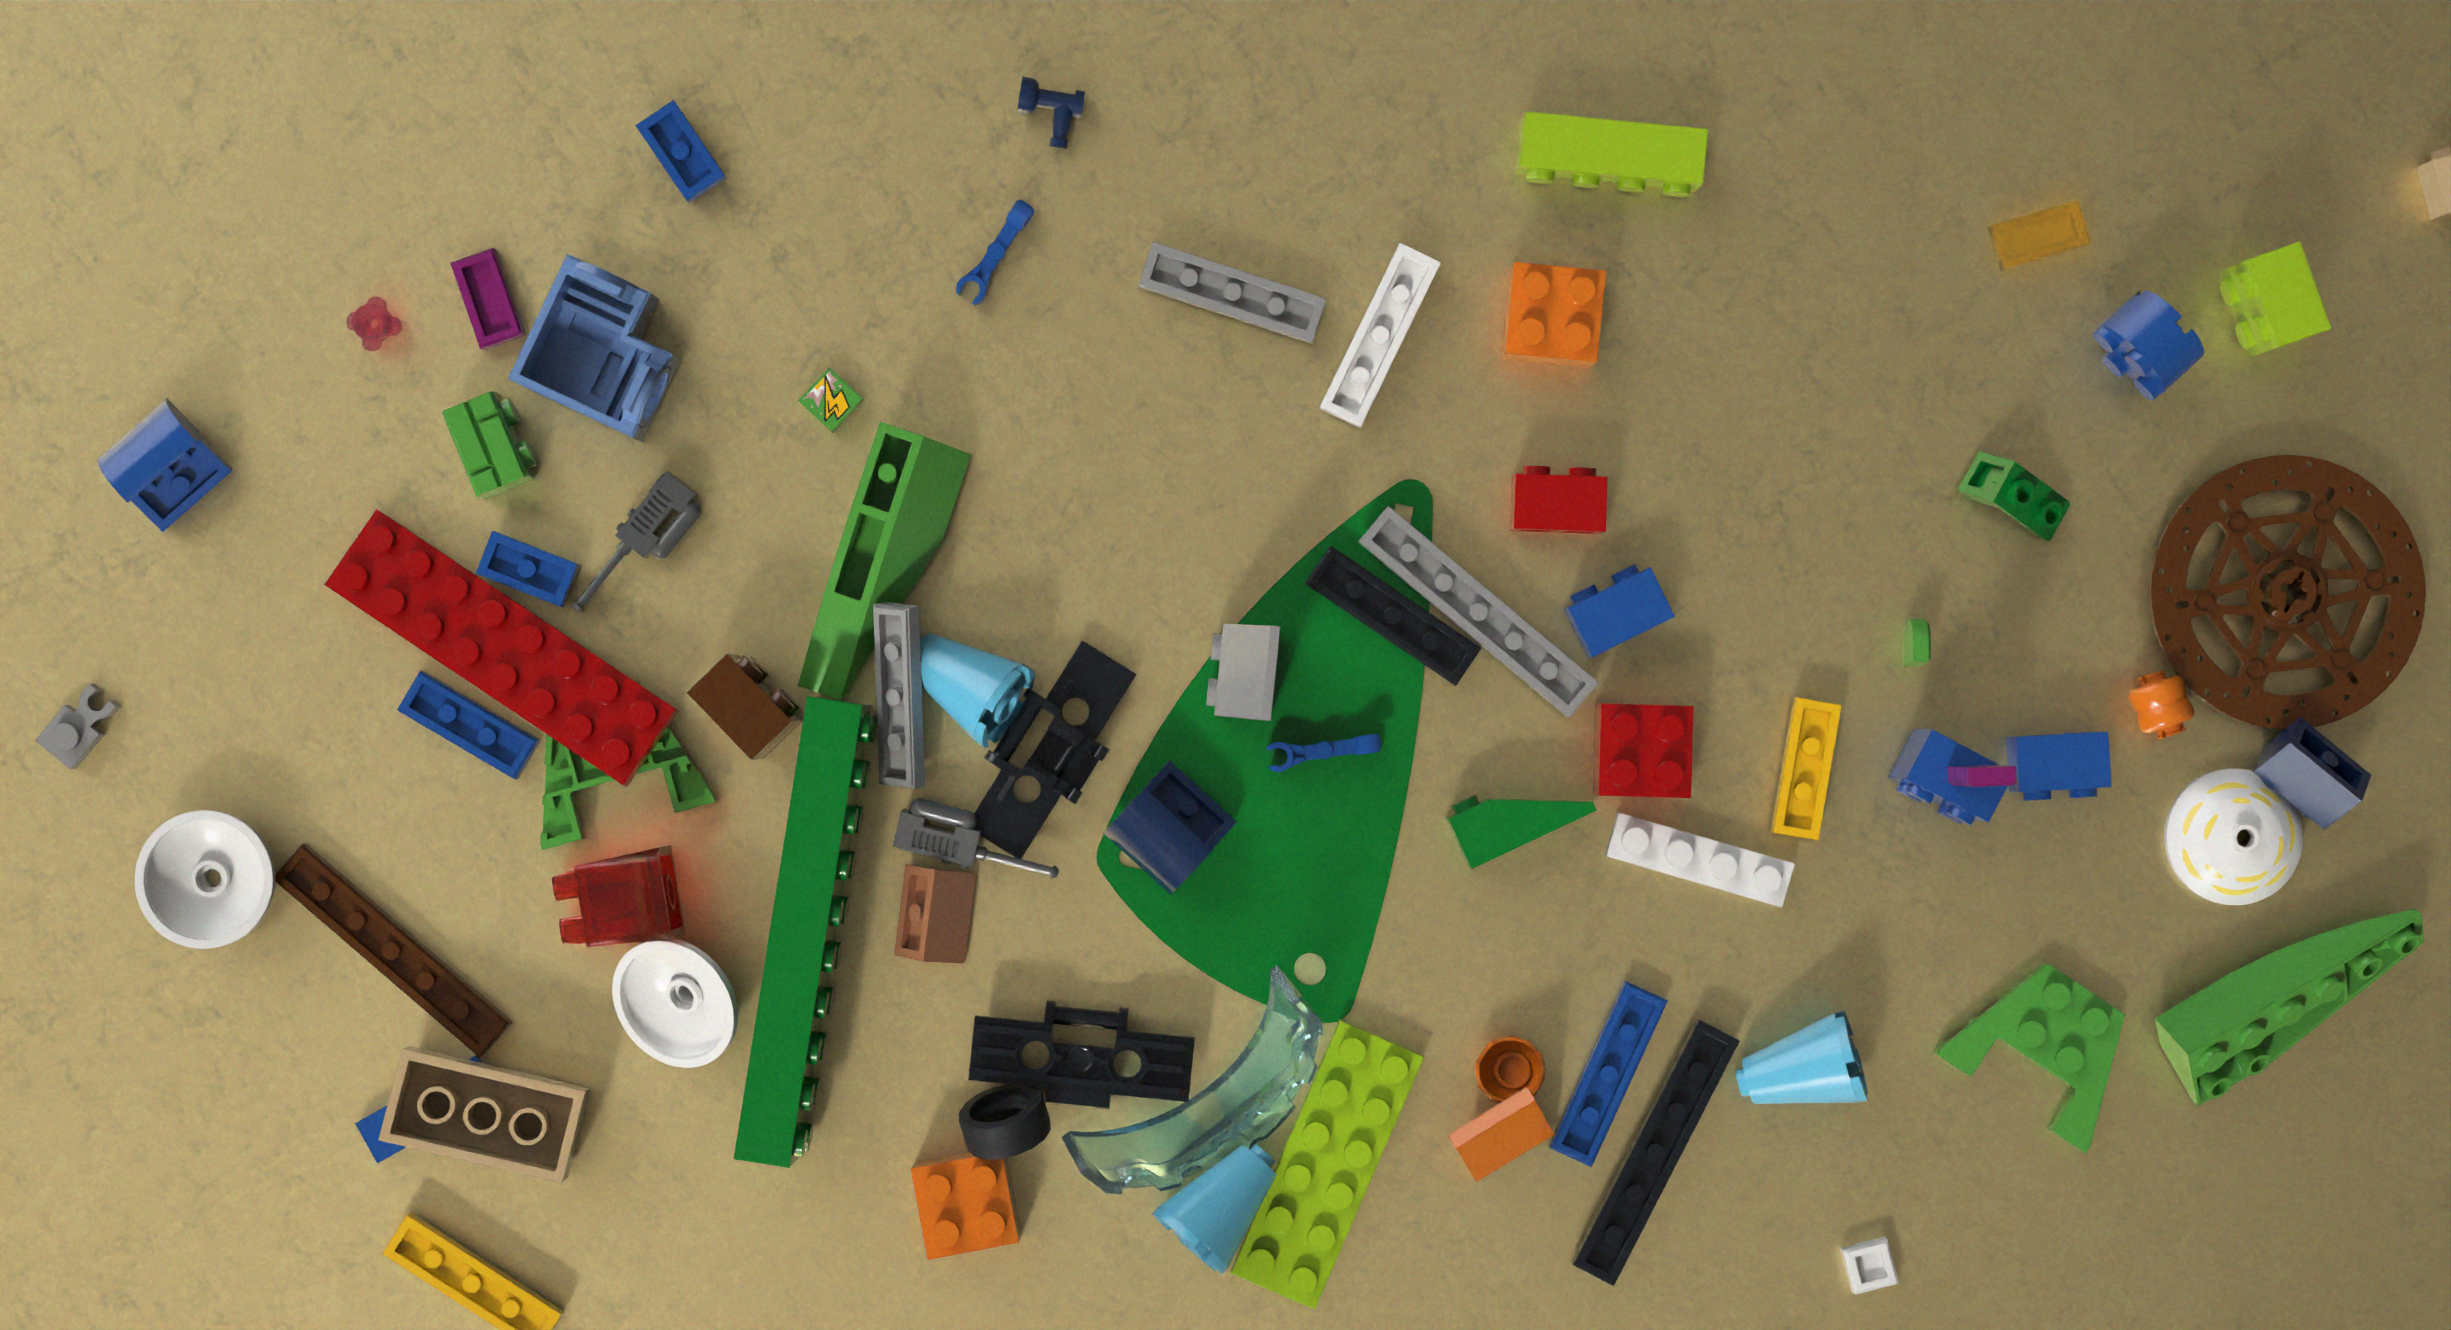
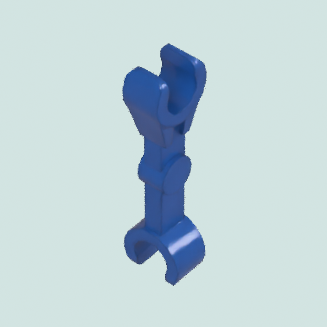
(1016, 221)
(1324, 750)

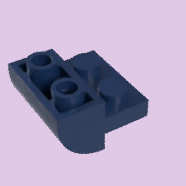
(1170, 827)

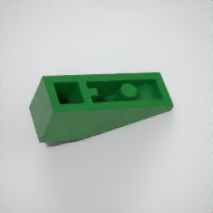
(1501, 825)

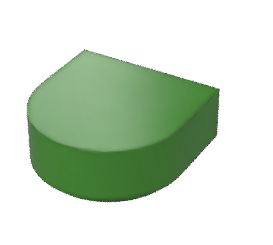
(1917, 643)

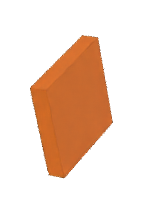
(1501, 1134)

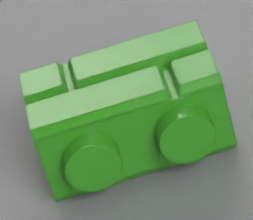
(490, 444)

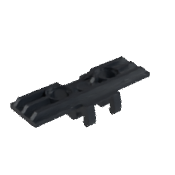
(1062, 757)
(1079, 1071)

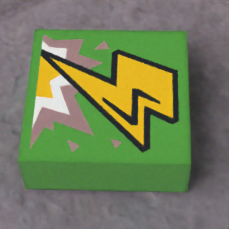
(831, 400)

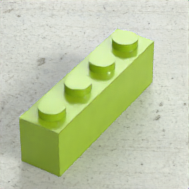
(1611, 152)

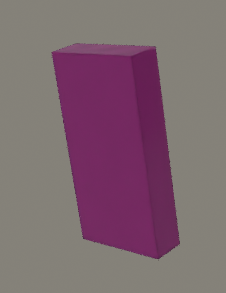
(488, 299)
(1982, 775)

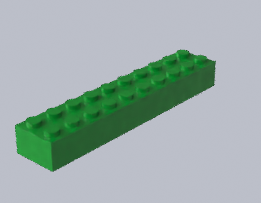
(803, 932)

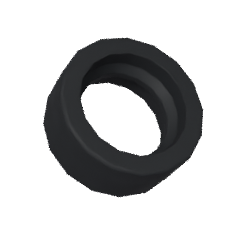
(1004, 1121)

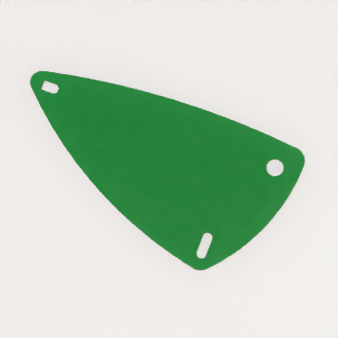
(1308, 841)

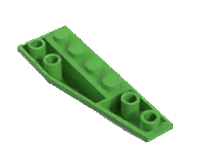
(883, 551)
(2278, 1000)

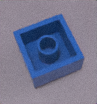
(1924, 777)

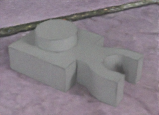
(74, 731)

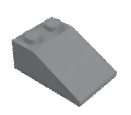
(1245, 671)

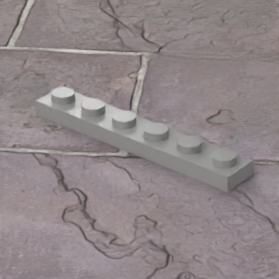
(1478, 612)

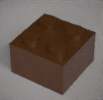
(746, 705)

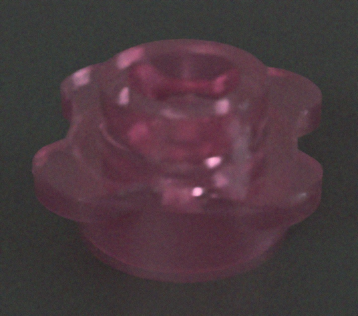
(374, 310)

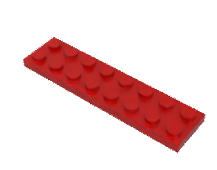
(501, 648)

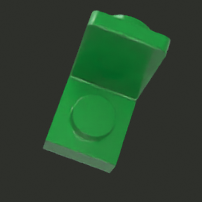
(2016, 493)

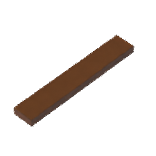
(392, 950)

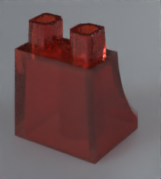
(622, 899)

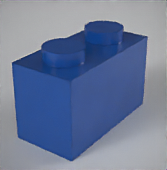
(1617, 611)
(2059, 763)

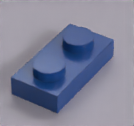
(681, 151)
(528, 569)

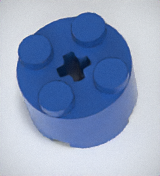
(2148, 344)

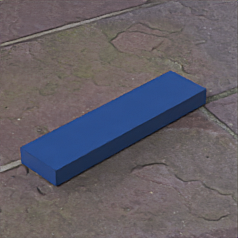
(1607, 1073)

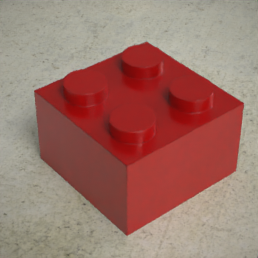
(1643, 750)

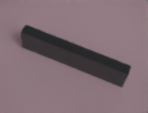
(1392, 615)

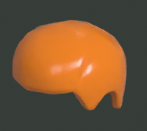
(1508, 1067)

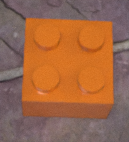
(1553, 314)
(965, 1204)

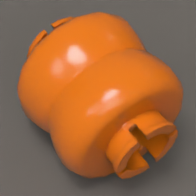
(2161, 704)

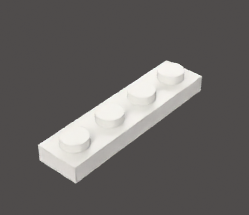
(1379, 335)
(1699, 859)

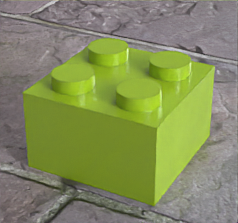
(2274, 299)

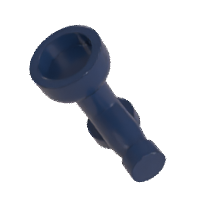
(1064, 106)

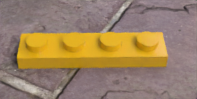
(469, 1278)

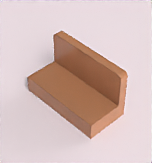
(935, 914)

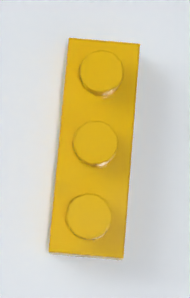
(1806, 768)

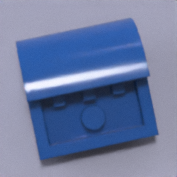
(163, 465)

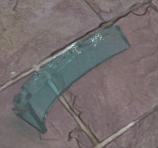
(1231, 1112)

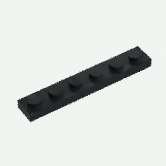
(1655, 1152)

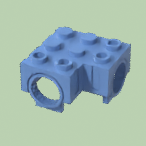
(591, 350)

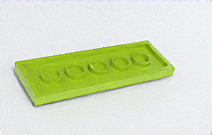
(1327, 1164)

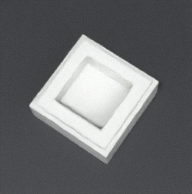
(1869, 1265)

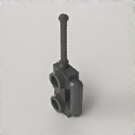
(642, 527)
(956, 846)

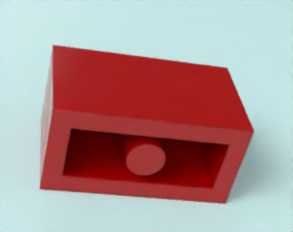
(1558, 502)

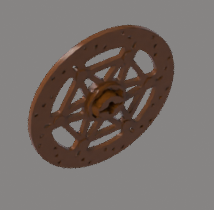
(2306, 582)

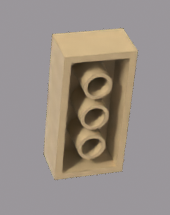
(484, 1114)

